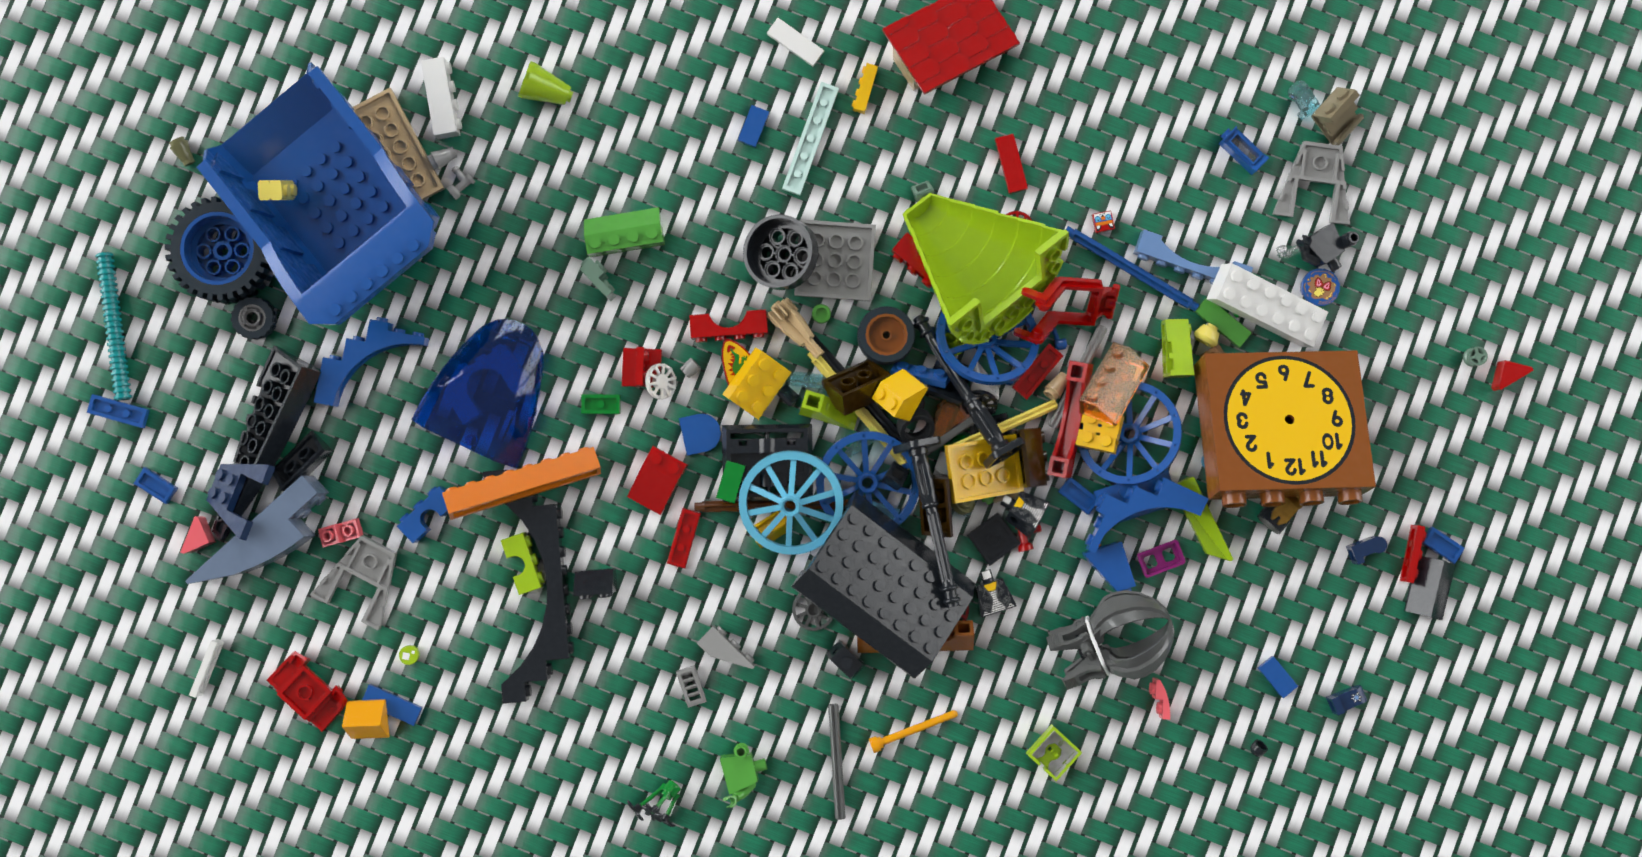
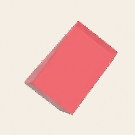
(198, 536)

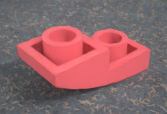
(340, 532)
(1158, 692)

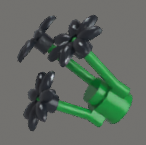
(669, 791)

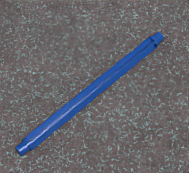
(1132, 269)

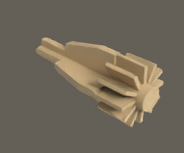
(785, 316)

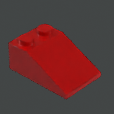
(657, 480)

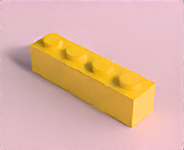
(864, 91)

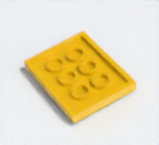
(970, 478)

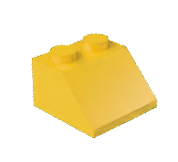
(900, 394)

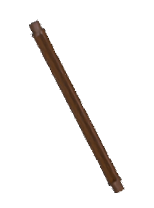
(719, 506)

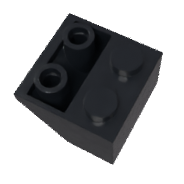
(595, 582)

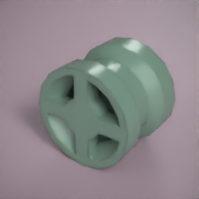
(1480, 356)

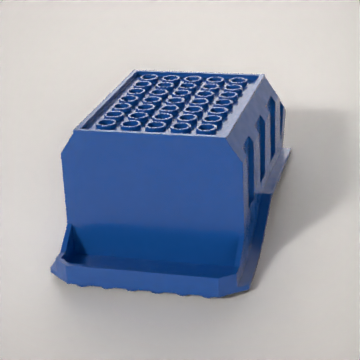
(353, 209)

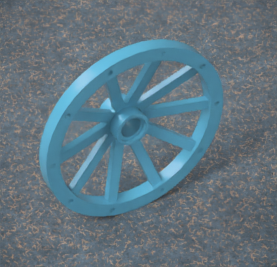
(762, 538)

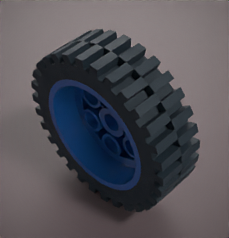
(195, 271)

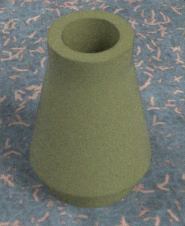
(182, 150)

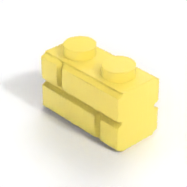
(277, 190)

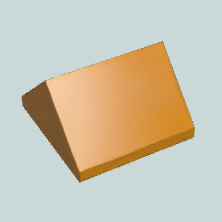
(366, 719)

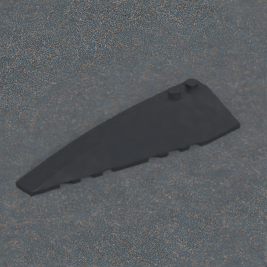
(284, 391)

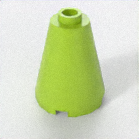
(544, 86)

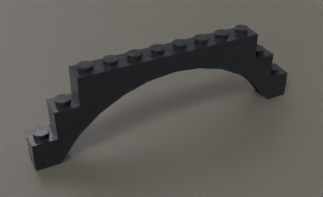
(554, 636)

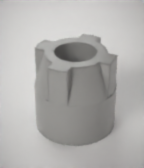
(690, 368)

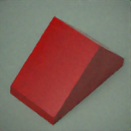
(1507, 373)

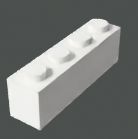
(441, 98)

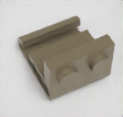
(1337, 115)

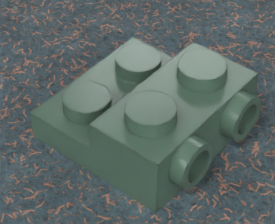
(596, 274)

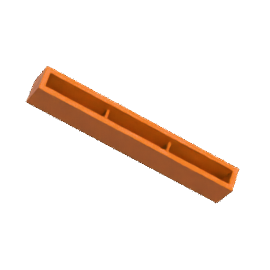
(521, 482)

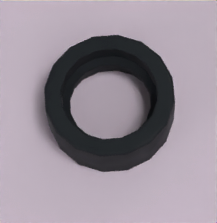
(926, 432)

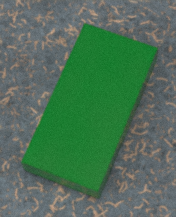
(730, 481)

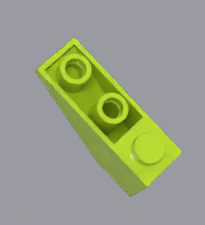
(821, 408)

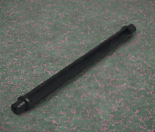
(873, 408)

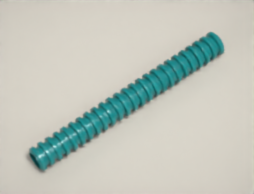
(113, 326)

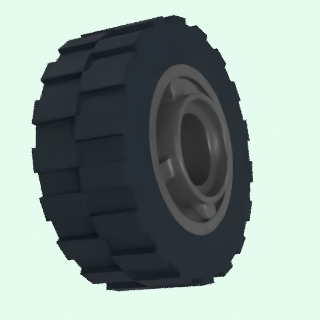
(242, 318)

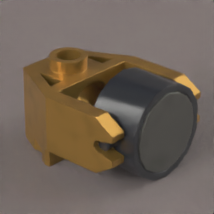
(1279, 517)

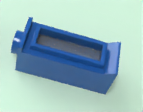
(1242, 150)

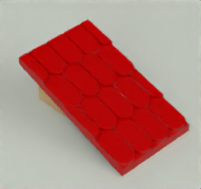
(948, 41)

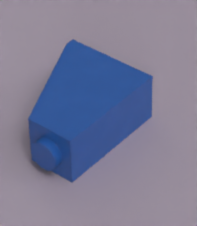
(1112, 565)

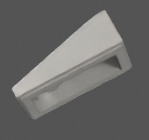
(692, 669)

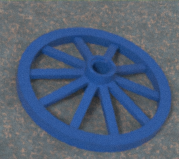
(992, 344)
(863, 436)
(1157, 470)

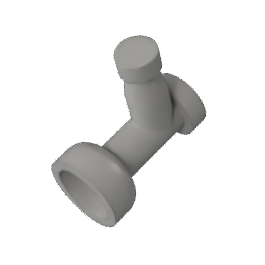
(465, 181)

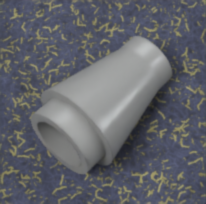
(441, 157)

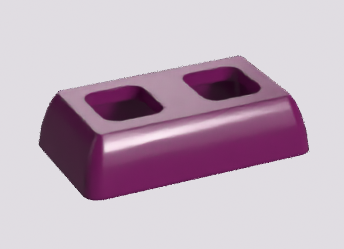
(1161, 565)

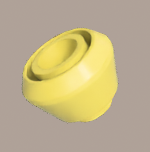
(1207, 335)

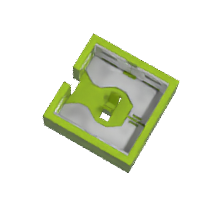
(1061, 755)

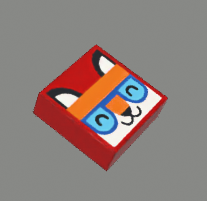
(1103, 221)

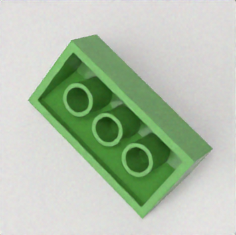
(623, 232)

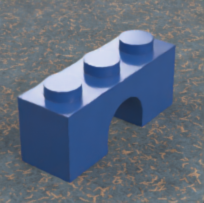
(414, 524)

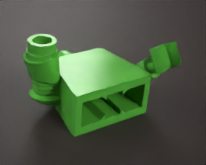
(740, 773)

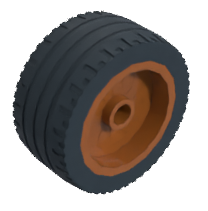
(871, 337)

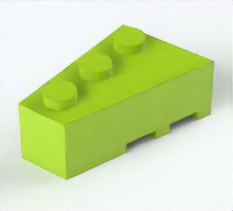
(1176, 348)

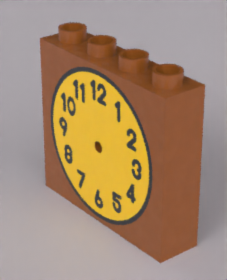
(1284, 427)

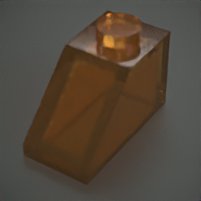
(946, 417)

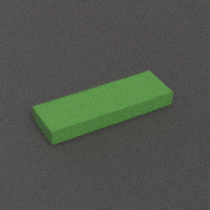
(1226, 324)

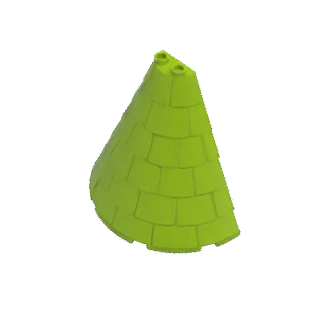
(982, 263)

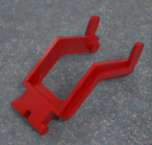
(1100, 303)

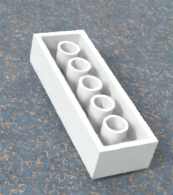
(1267, 305)

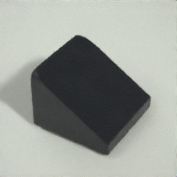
(788, 395)
(896, 476)

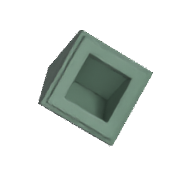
(921, 190)

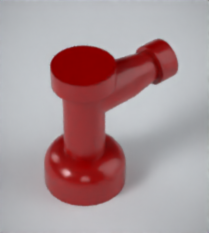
(1025, 545)

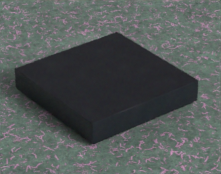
(993, 539)

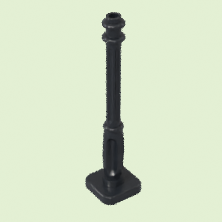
(985, 423)
(917, 450)

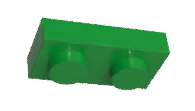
(600, 404)

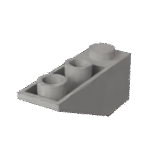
(720, 647)

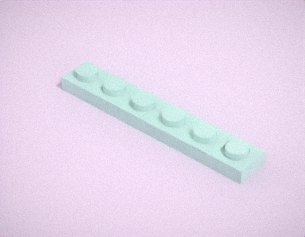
(810, 138)

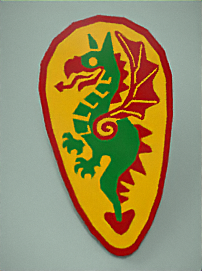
(732, 358)

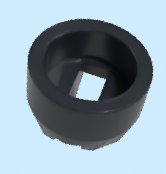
(1258, 748)

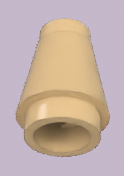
(1056, 387)

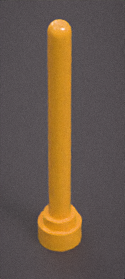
(878, 743)

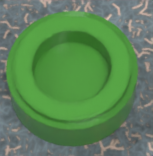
(821, 313)

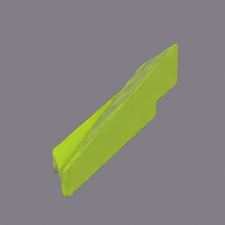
(1206, 527)

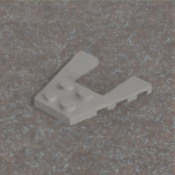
(1316, 164)
(370, 563)

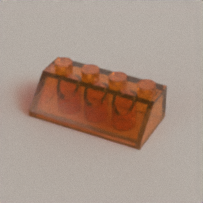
(1113, 384)

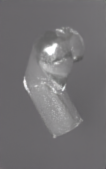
(1286, 253)

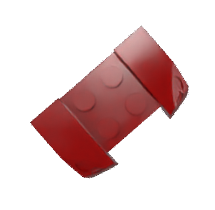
(307, 692)

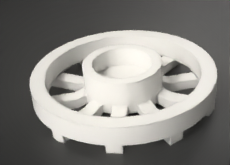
(660, 381)

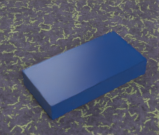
(753, 126)
(155, 485)
(1078, 495)
(1443, 545)
(1277, 677)

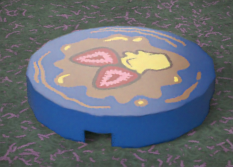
(1320, 287)

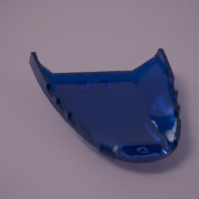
(488, 392)

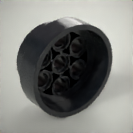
(765, 237)

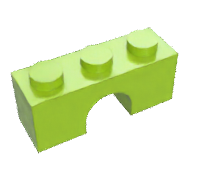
(520, 546)

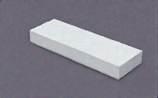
(795, 42)
(206, 668)

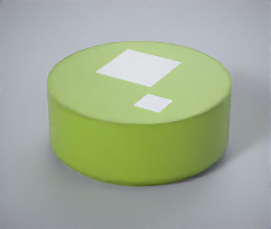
(409, 654)

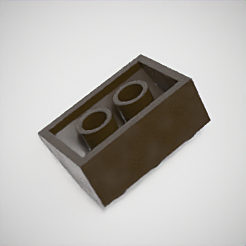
(854, 386)
(1033, 457)
(942, 491)

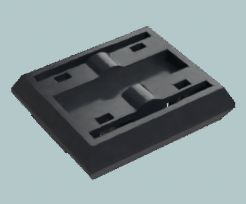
(760, 448)

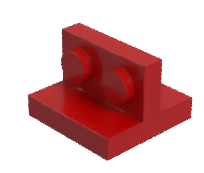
(636, 364)

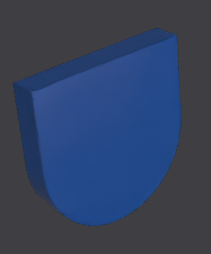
(699, 433)

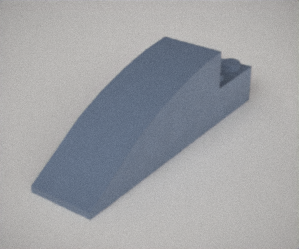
(272, 536)

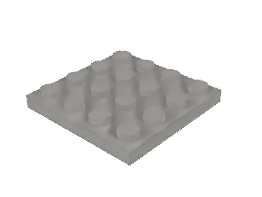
(843, 261)

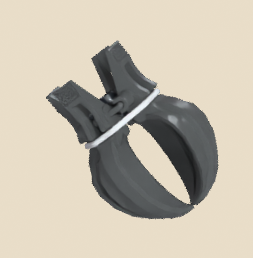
(1129, 661)

